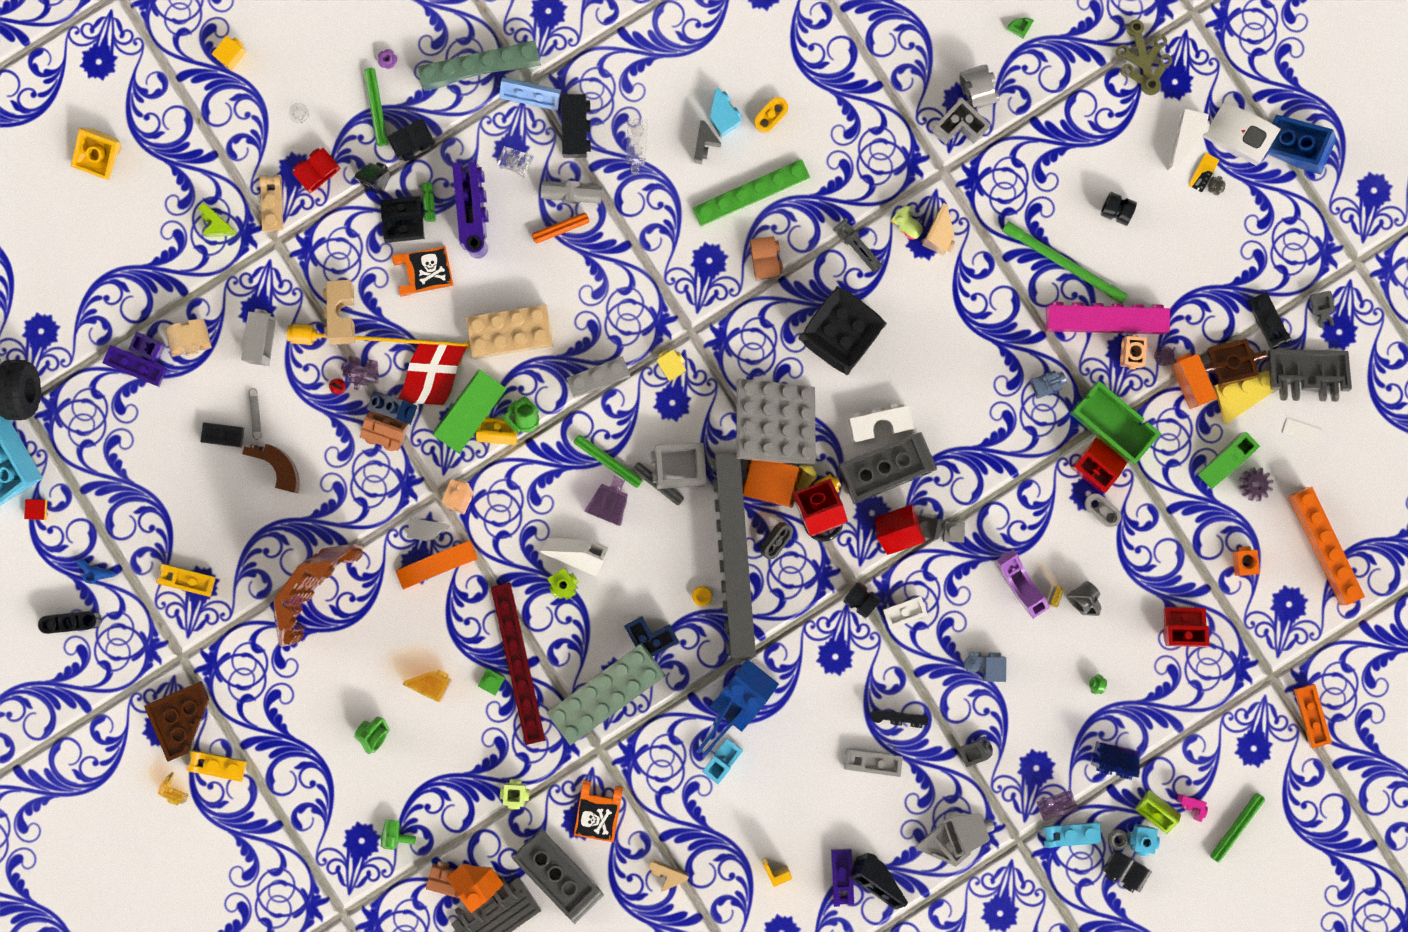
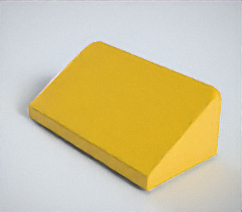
(496, 431)

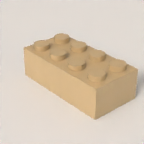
(509, 331)

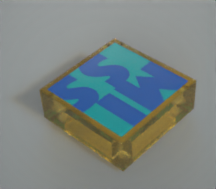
(1055, 596)

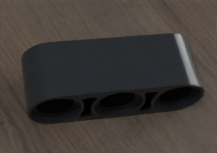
(60, 620)

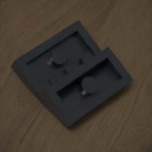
(402, 219)

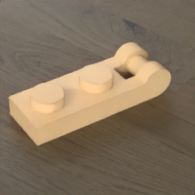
(271, 203)

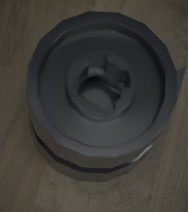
(1118, 208)
(862, 600)

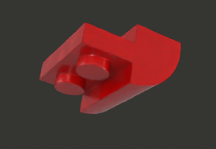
(1185, 627)

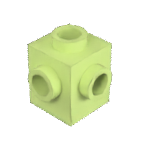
(510, 800)

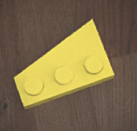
(1240, 396)

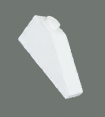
(1190, 129)

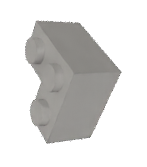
(961, 118)

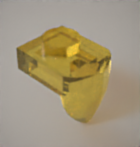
(173, 795)

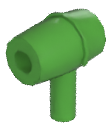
(391, 836)

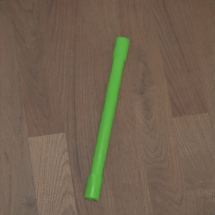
(1110, 290)

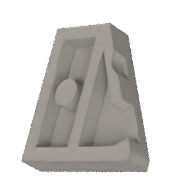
(939, 846)

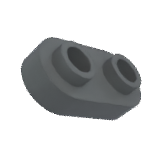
(776, 540)

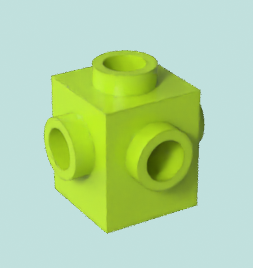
(556, 580)

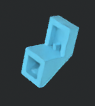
(722, 761)

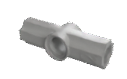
(571, 192)

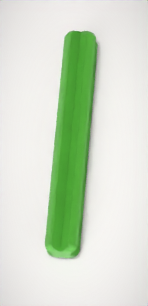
(375, 106)
(608, 461)
(1237, 827)

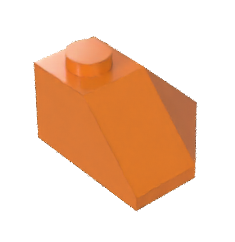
(474, 884)

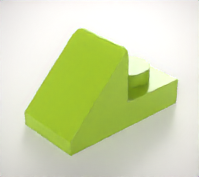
(218, 226)

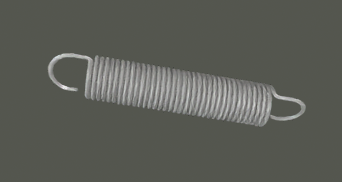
(255, 417)

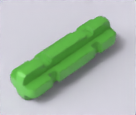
(428, 202)

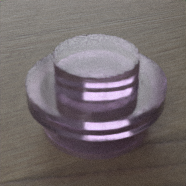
(1164, 356)

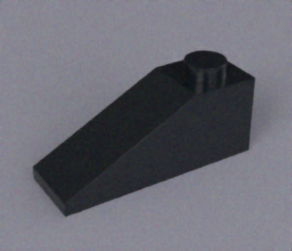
(374, 177)
(876, 878)

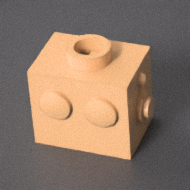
(1135, 344)
(457, 496)

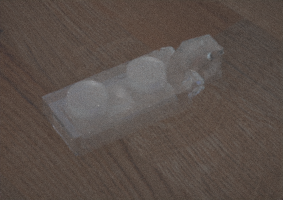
(636, 143)

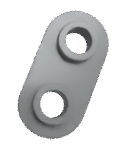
(1102, 509)

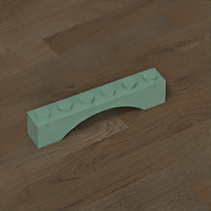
(452, 70)

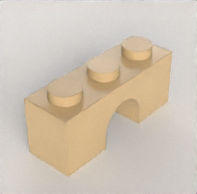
(338, 295)

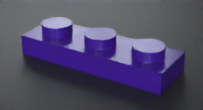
(134, 365)

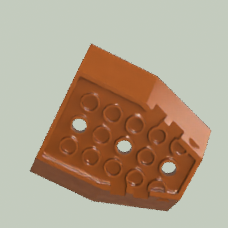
(301, 585)

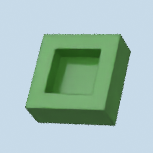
(491, 681)

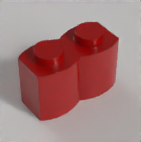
(316, 170)

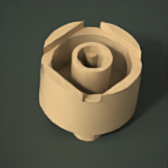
(188, 337)

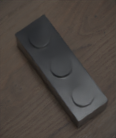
(575, 126)

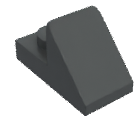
(705, 137)

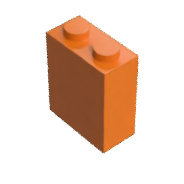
(1193, 380)
(772, 482)

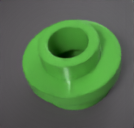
(1097, 684)

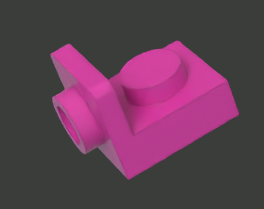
(1190, 803)

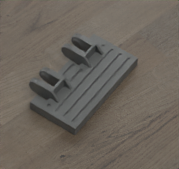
(1312, 368)
(501, 915)

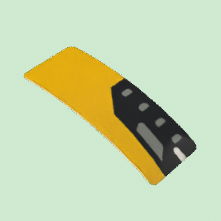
(1204, 172)

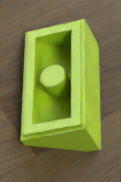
(1158, 812)

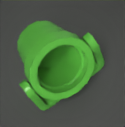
(525, 415)
(371, 735)

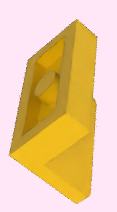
(779, 876)

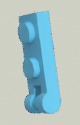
(1072, 834)

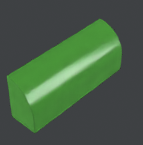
(469, 411)

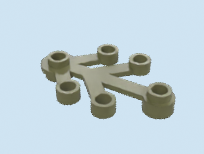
(1144, 61)

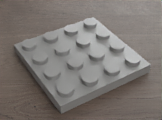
(775, 422)

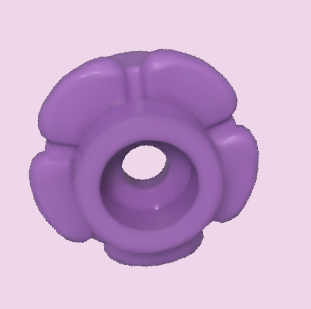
(392, 59)

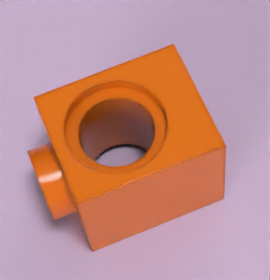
(1252, 568)

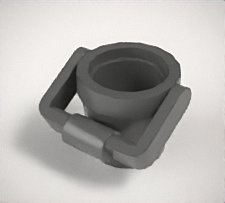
(1084, 598)

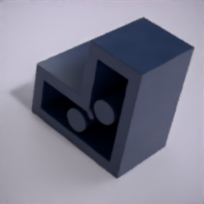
(653, 642)

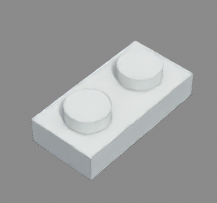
(905, 612)

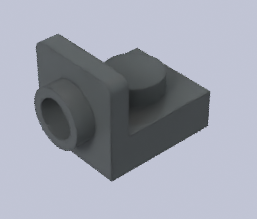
(931, 527)
(976, 751)

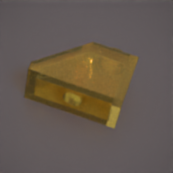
(430, 684)

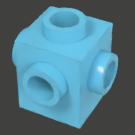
(1143, 833)

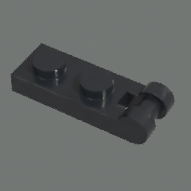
(1269, 320)
(898, 718)

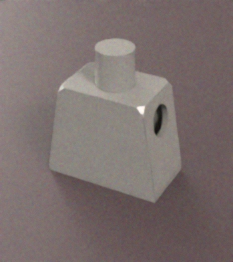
(967, 832)

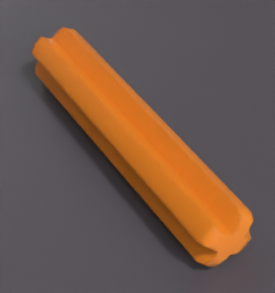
(560, 227)

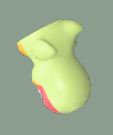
(908, 226)

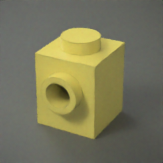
(671, 364)

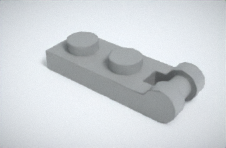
(874, 762)

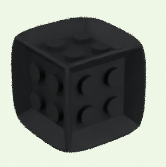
(842, 330)

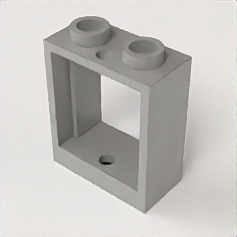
(258, 338)
(699, 460)

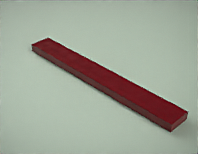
(518, 663)

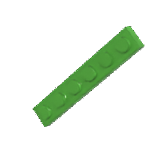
(751, 192)

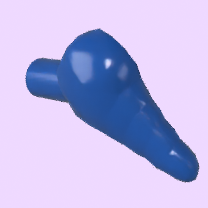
(94, 573)

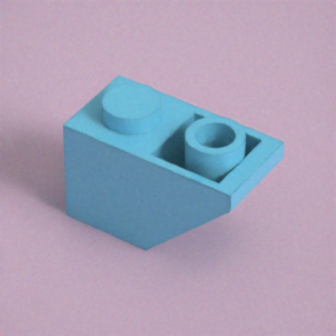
(723, 116)

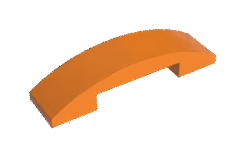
(436, 564)

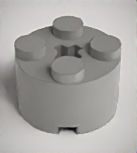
(978, 86)

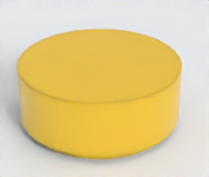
(702, 596)

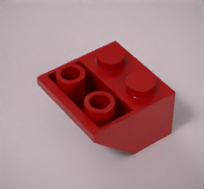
(1099, 465)

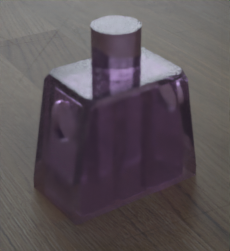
(609, 502)

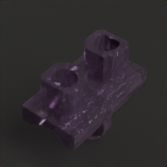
(360, 375)
(1057, 805)

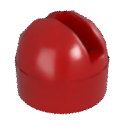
(335, 390)

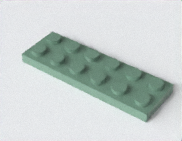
(606, 694)

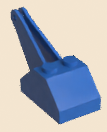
(740, 700)

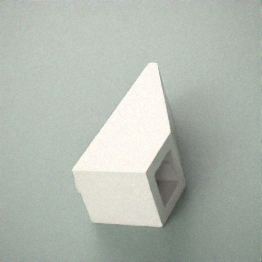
(579, 553)

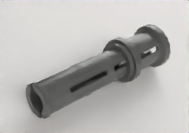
(849, 239)

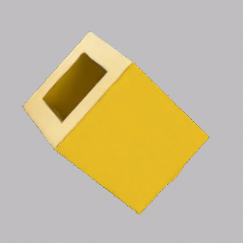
(229, 52)

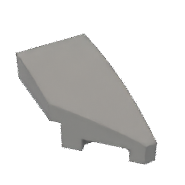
(425, 530)

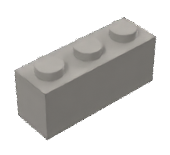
(598, 377)

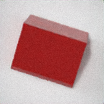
(899, 530)

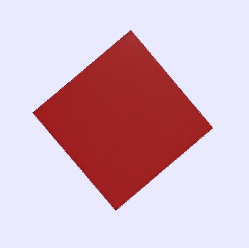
(35, 509)

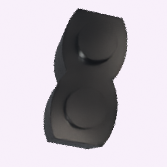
(411, 140)
(1127, 871)

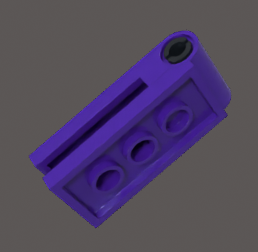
(471, 233)

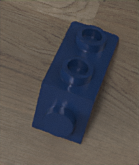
(392, 407)

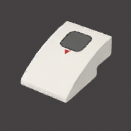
(1241, 133)

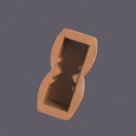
(765, 258)

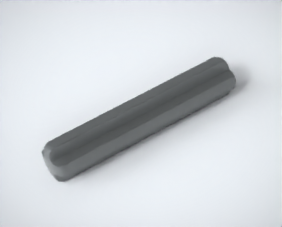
(646, 474)

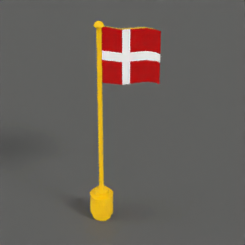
(429, 371)

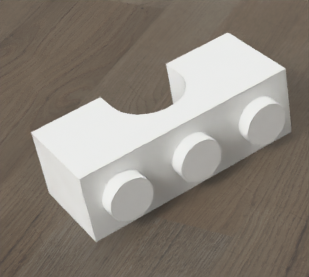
(898, 418)

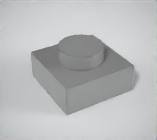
(954, 532)

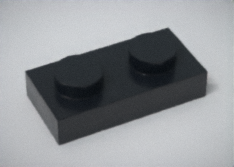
(222, 435)

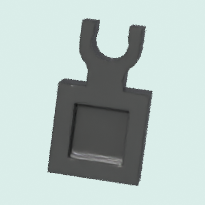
(1322, 304)

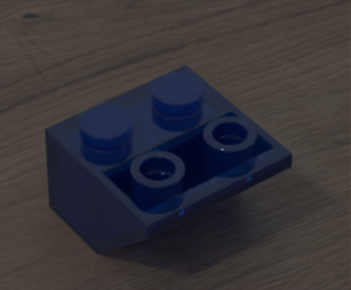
(1113, 758)

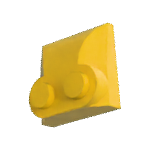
(95, 152)

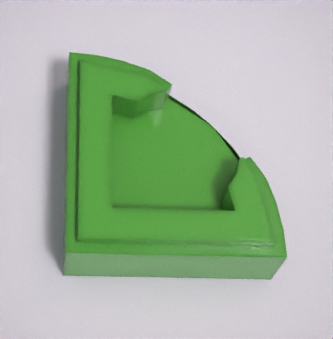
(1020, 26)

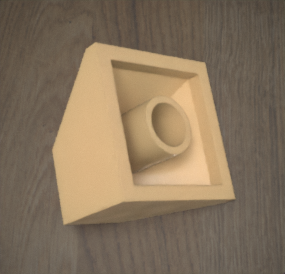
(940, 233)

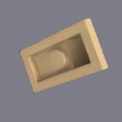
(673, 875)

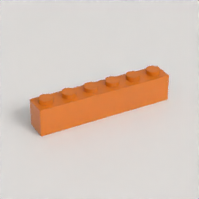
(1326, 546)

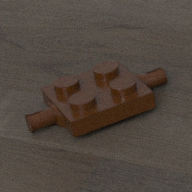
(1233, 362)

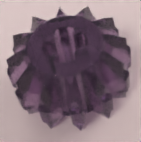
(1255, 476)

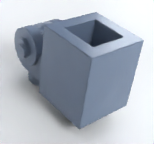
(1048, 383)
(993, 666)

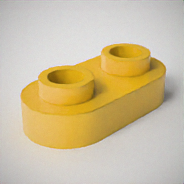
(770, 115)

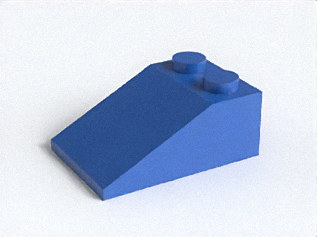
(1302, 144)

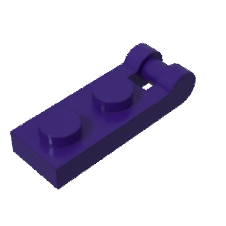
(841, 870)

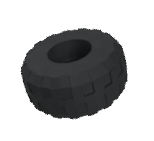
(19, 390)

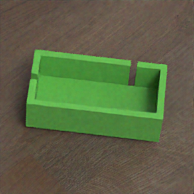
(1115, 423)

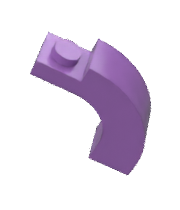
(1021, 584)

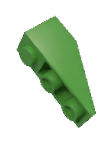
(1229, 459)

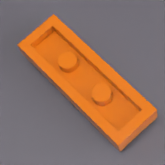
(1312, 716)

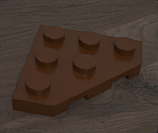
(178, 718)

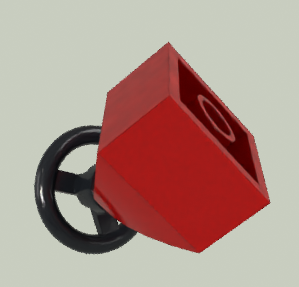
(821, 510)

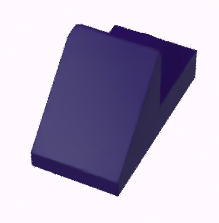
(147, 347)

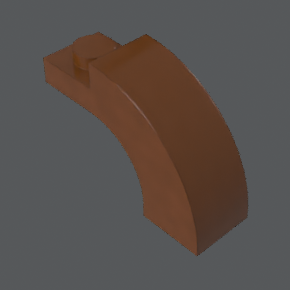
(283, 465)

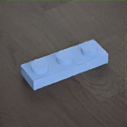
(530, 93)

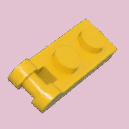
(186, 580)
(217, 766)

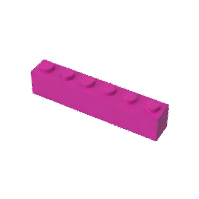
(1107, 319)

